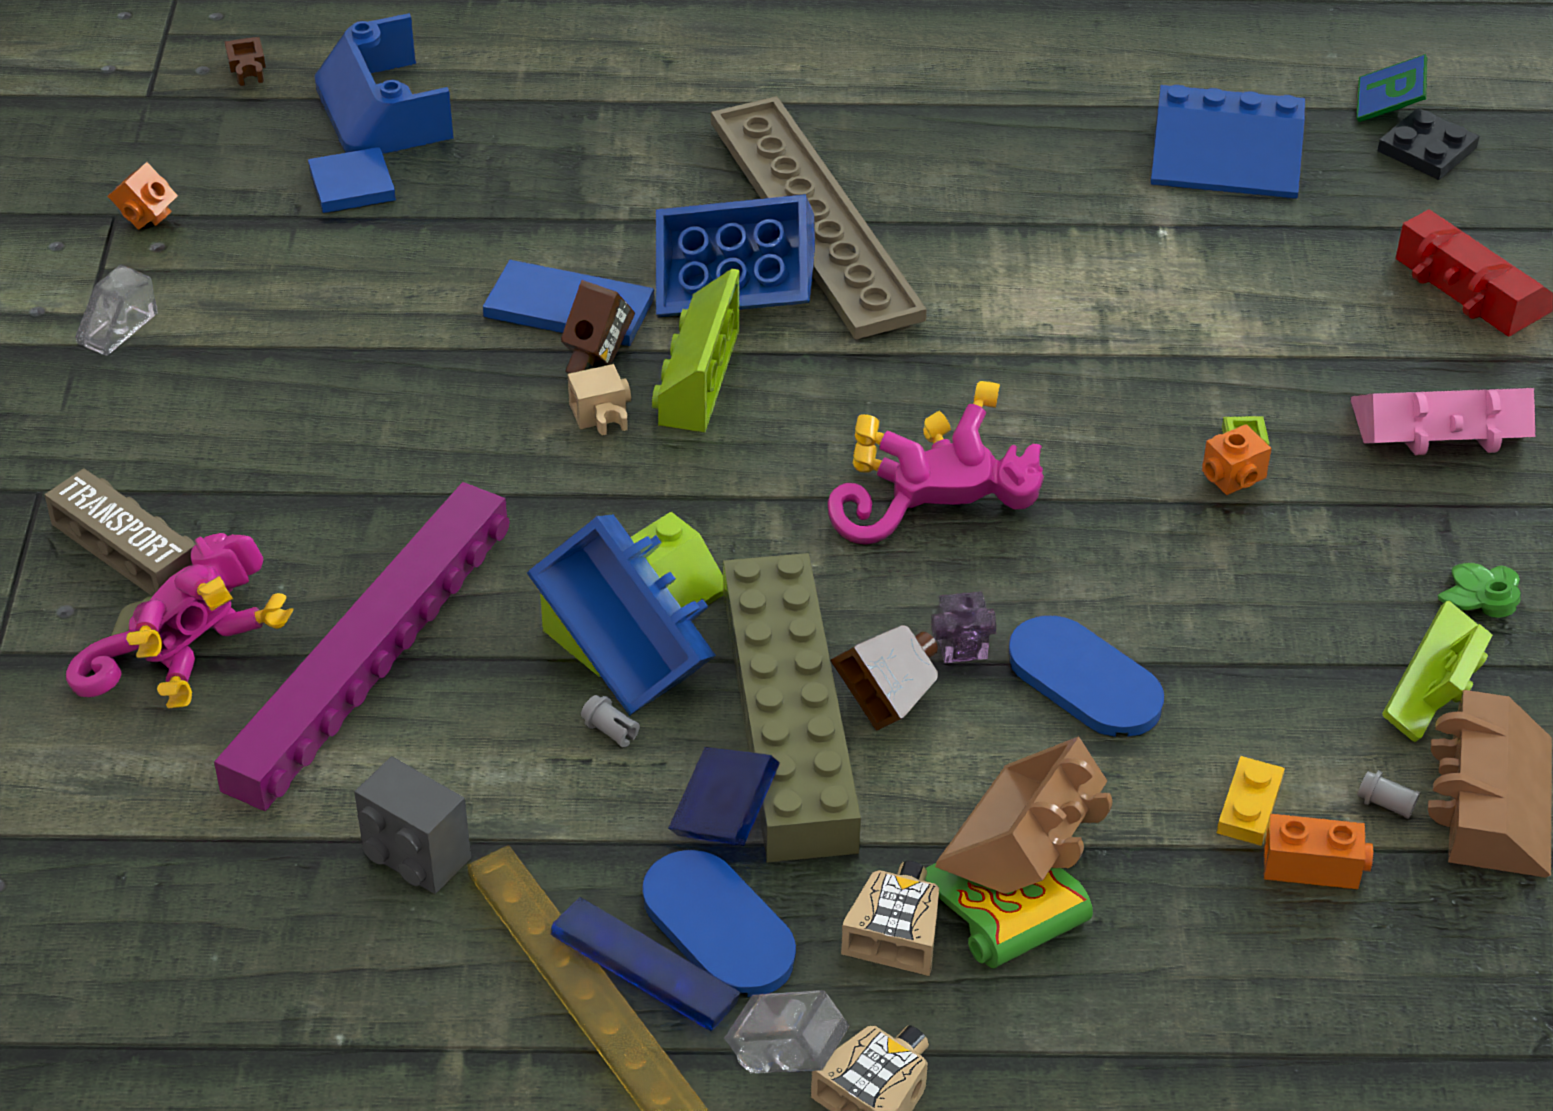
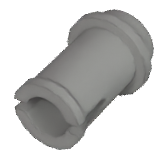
(601, 714)
(1388, 794)

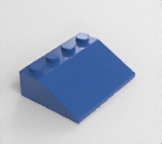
(1228, 141)
(762, 238)

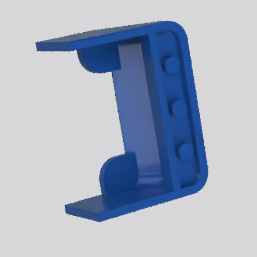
(382, 113)

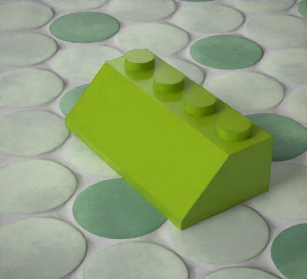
(699, 356)
(680, 553)

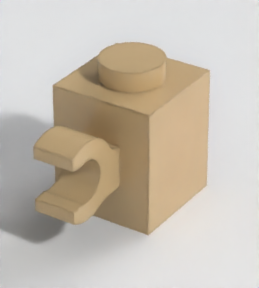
(599, 398)

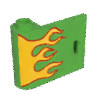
(1014, 921)

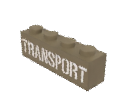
(118, 530)

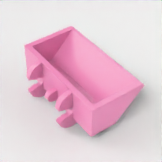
(1446, 416)

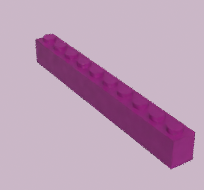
(361, 648)

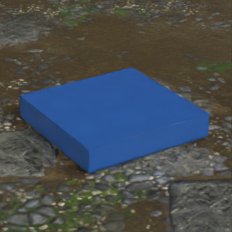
(351, 179)

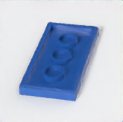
(545, 296)

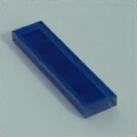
(645, 963)

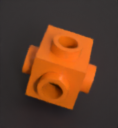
(143, 197)
(1236, 459)

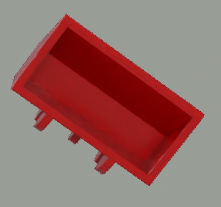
(1471, 274)

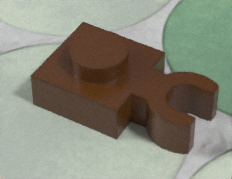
(246, 58)

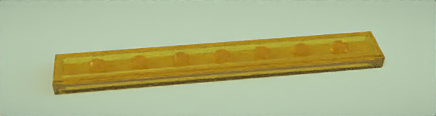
(582, 987)

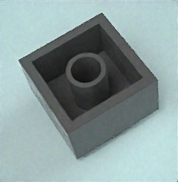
(413, 825)

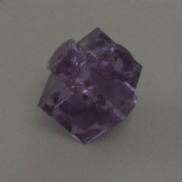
(963, 626)

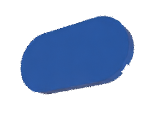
(1086, 676)
(719, 921)

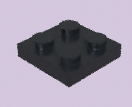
(1428, 143)

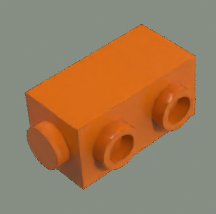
(1316, 851)

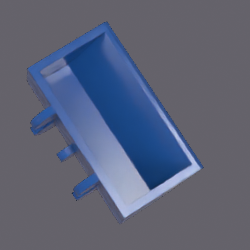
(622, 612)

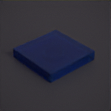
(724, 795)

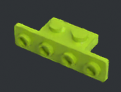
(1438, 670)

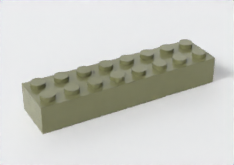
(791, 707)

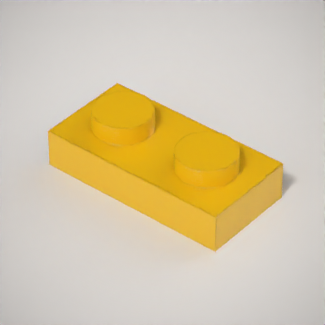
(1250, 800)

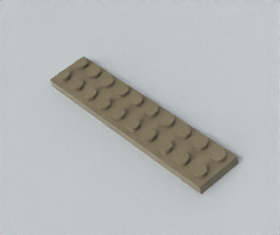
(847, 257)

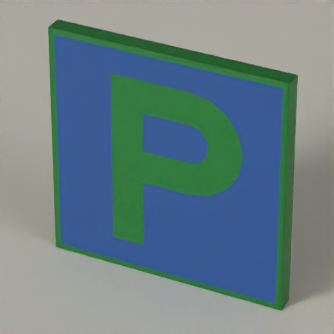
(1392, 88)

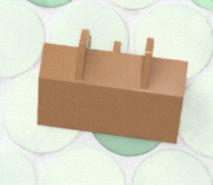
(1497, 786)
(1029, 819)

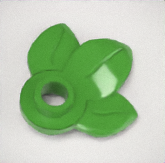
(1478, 587)

